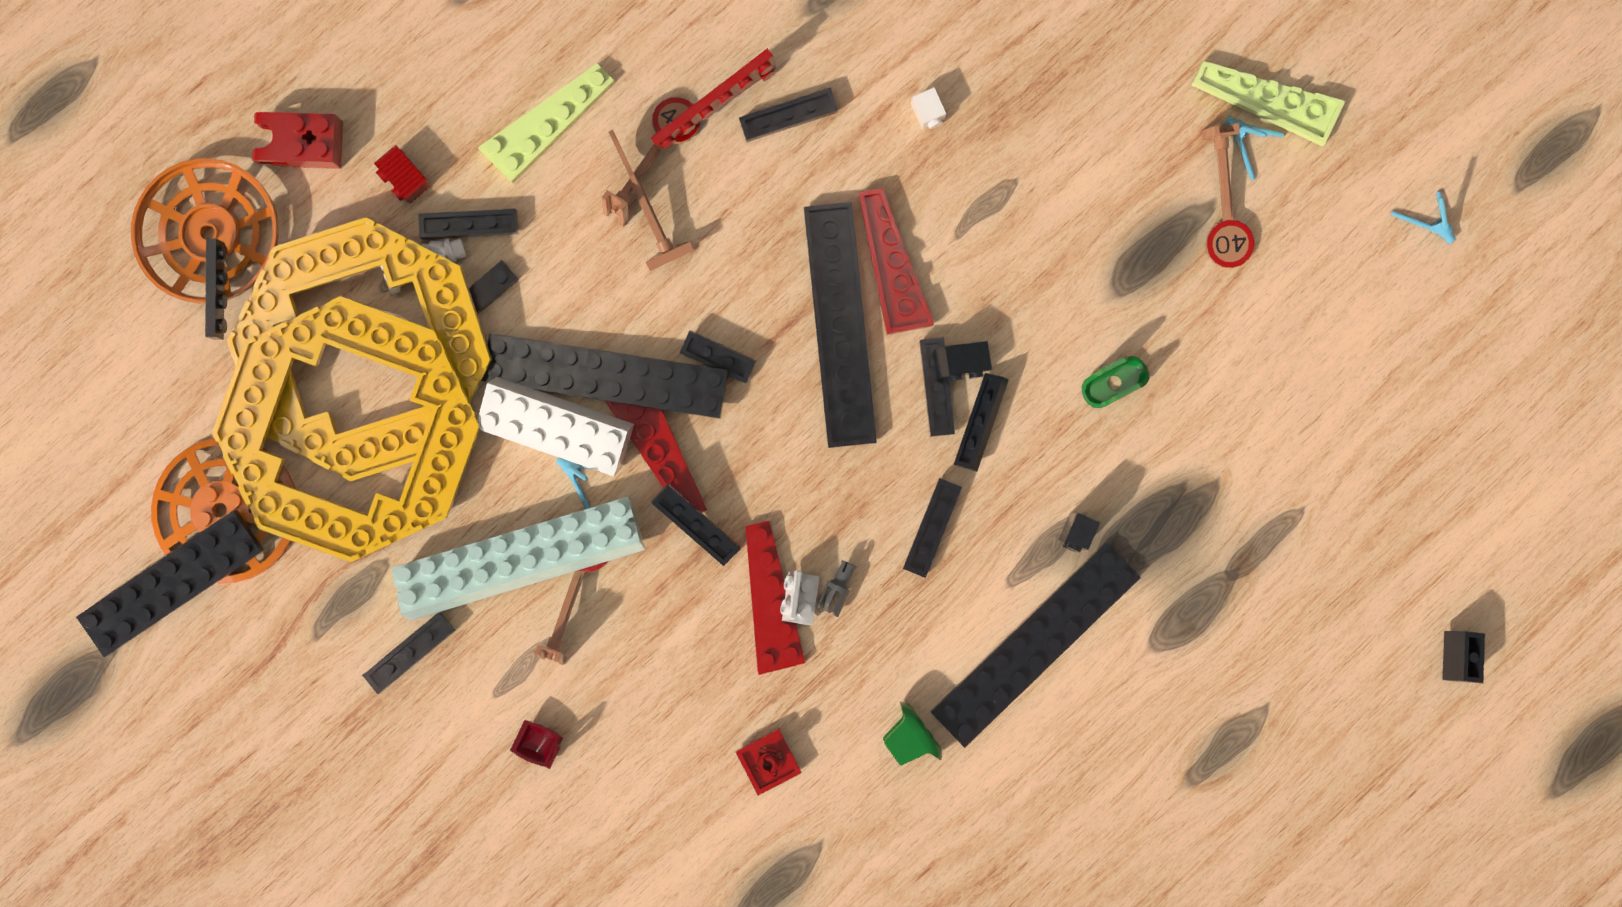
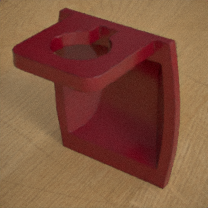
(537, 744)

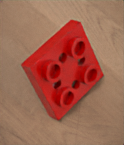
(762, 778)

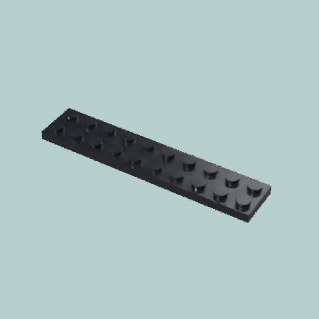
(840, 325)
(608, 376)
(1035, 644)

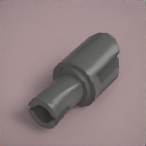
(836, 590)

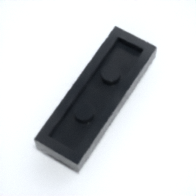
(717, 356)

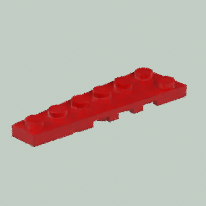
(758, 68)
(896, 282)
(659, 449)
(775, 639)

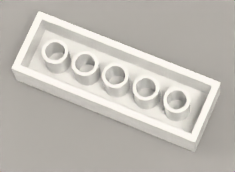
(554, 426)

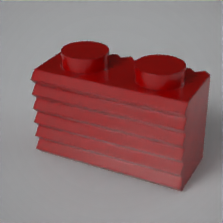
(402, 174)

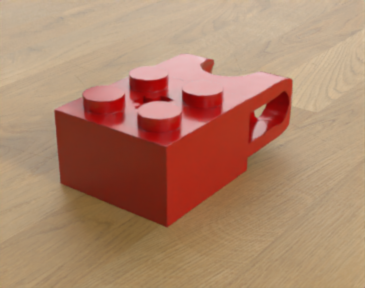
(293, 140)

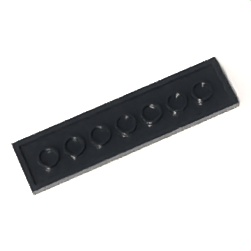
(170, 583)

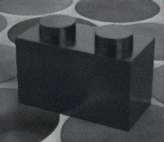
(963, 359)
(1078, 532)
(1463, 656)

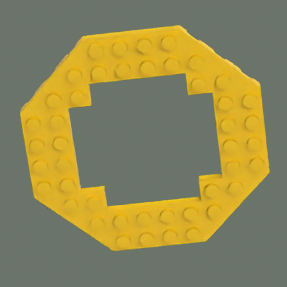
(334, 256)
(255, 397)

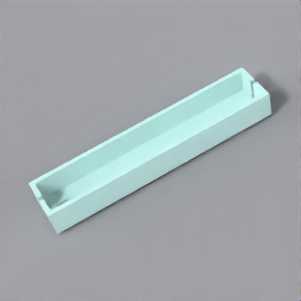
(517, 559)

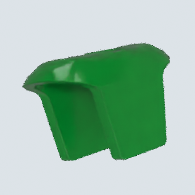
(1131, 372)
(910, 738)

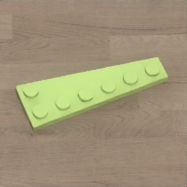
(1288, 107)
(532, 134)

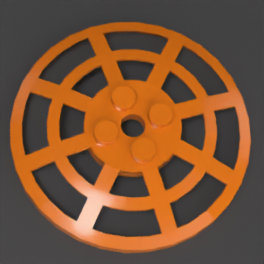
(196, 221)
(204, 506)

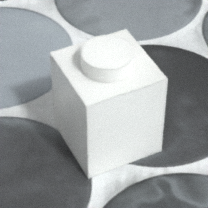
(928, 109)

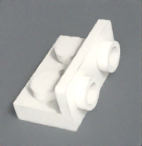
(799, 597)

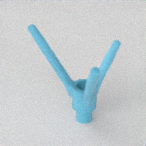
(1244, 130)
(1440, 226)
(574, 470)

